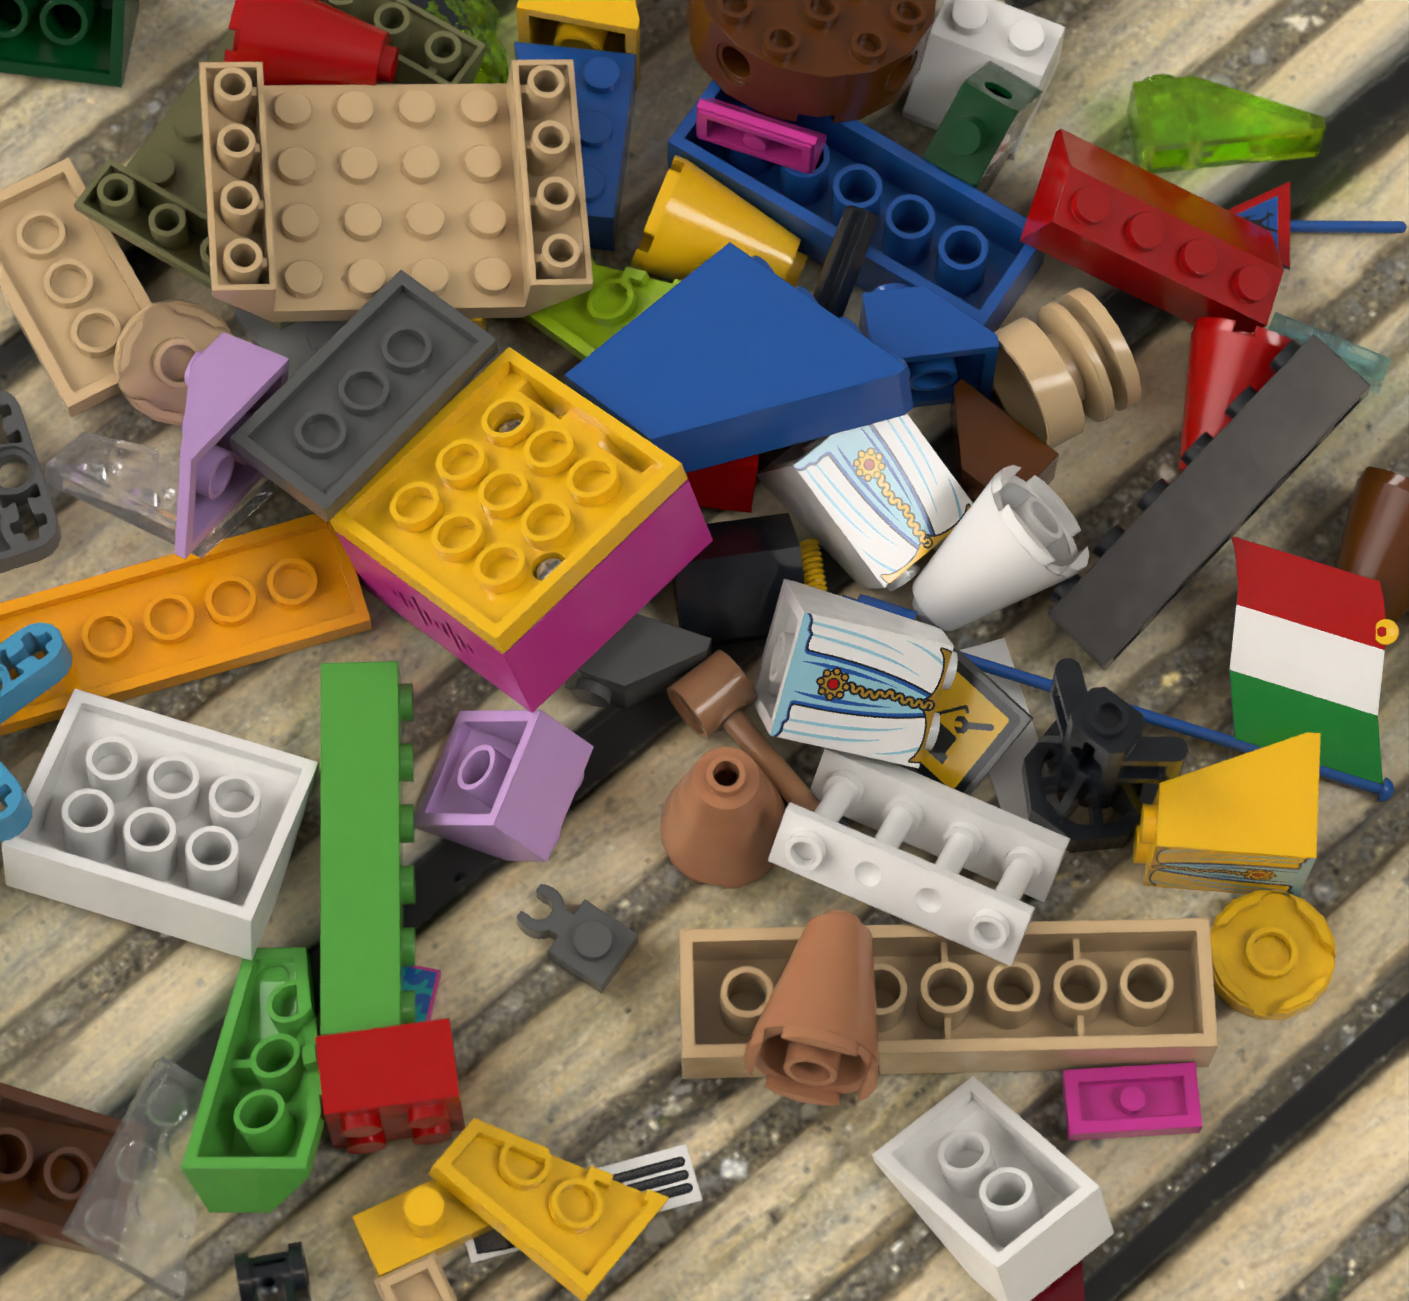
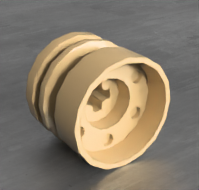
(1065, 368)

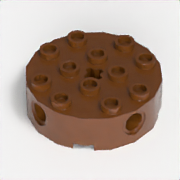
(811, 53)

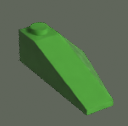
(262, 1091)

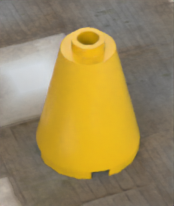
(700, 217)

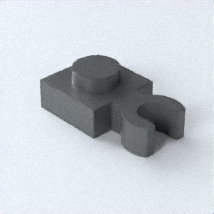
(585, 942)

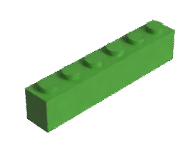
(363, 848)

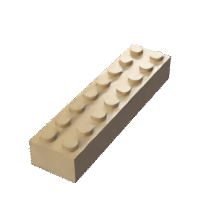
(1068, 1001)

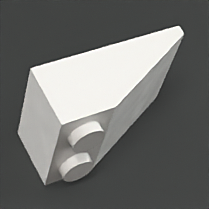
(996, 1193)

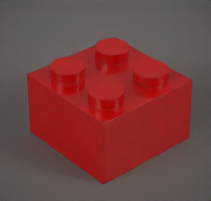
(390, 1085)

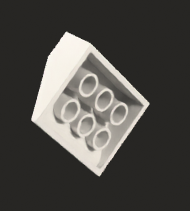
(161, 824)

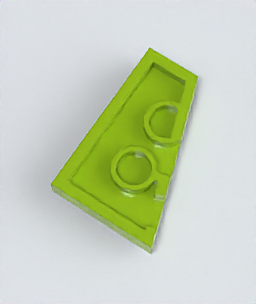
(598, 314)

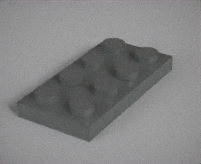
(363, 395)

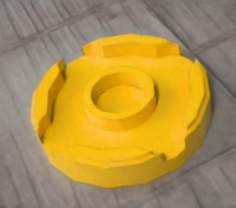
(1271, 955)

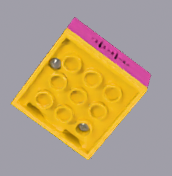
(522, 528)

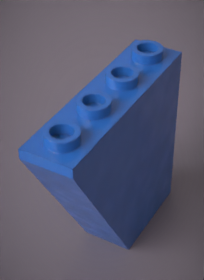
(740, 367)

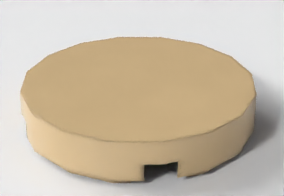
(156, 353)

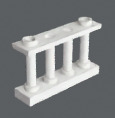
(936, 820)

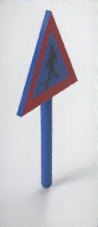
(1272, 213)

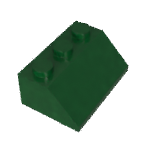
(68, 39)

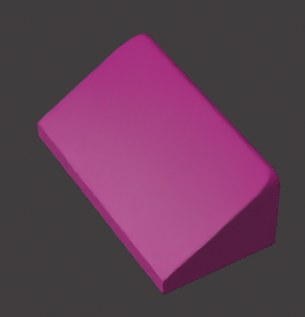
(758, 135)

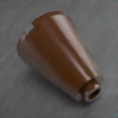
(1378, 536)

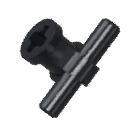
(274, 1275)

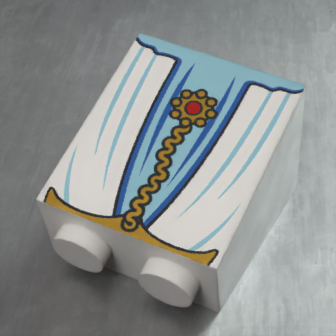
(870, 498)
(852, 676)

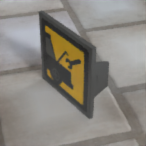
(974, 729)

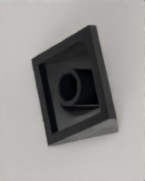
(737, 579)

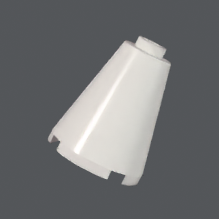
(999, 552)

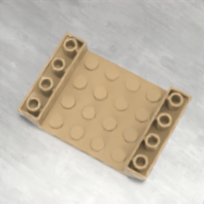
(347, 184)

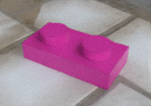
(1131, 1101)

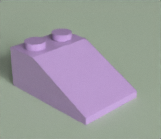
(223, 392)

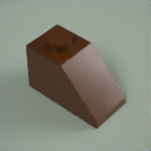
(991, 440)

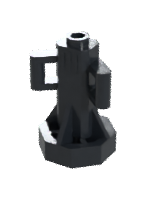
(1097, 762)

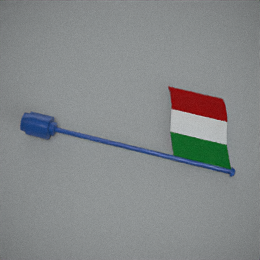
(1296, 665)

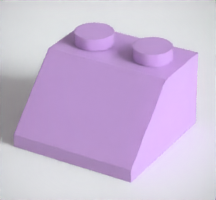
(504, 783)

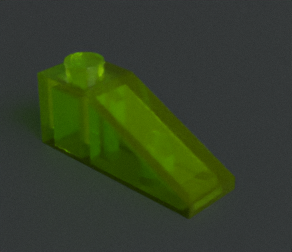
(1209, 125)

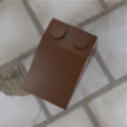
(46, 1163)

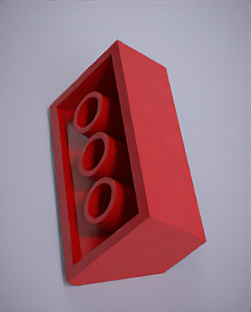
(1151, 237)

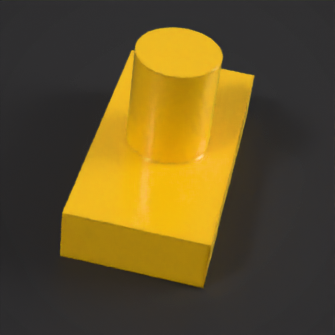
(416, 1225)

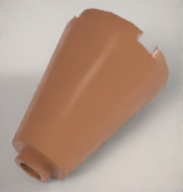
(722, 820)
(821, 1017)

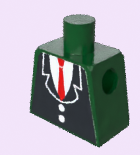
(983, 126)

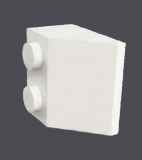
(970, 36)

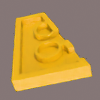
(550, 1209)

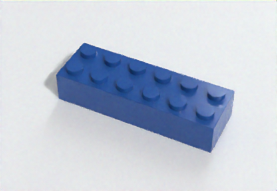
(928, 223)

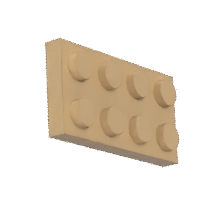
(66, 284)

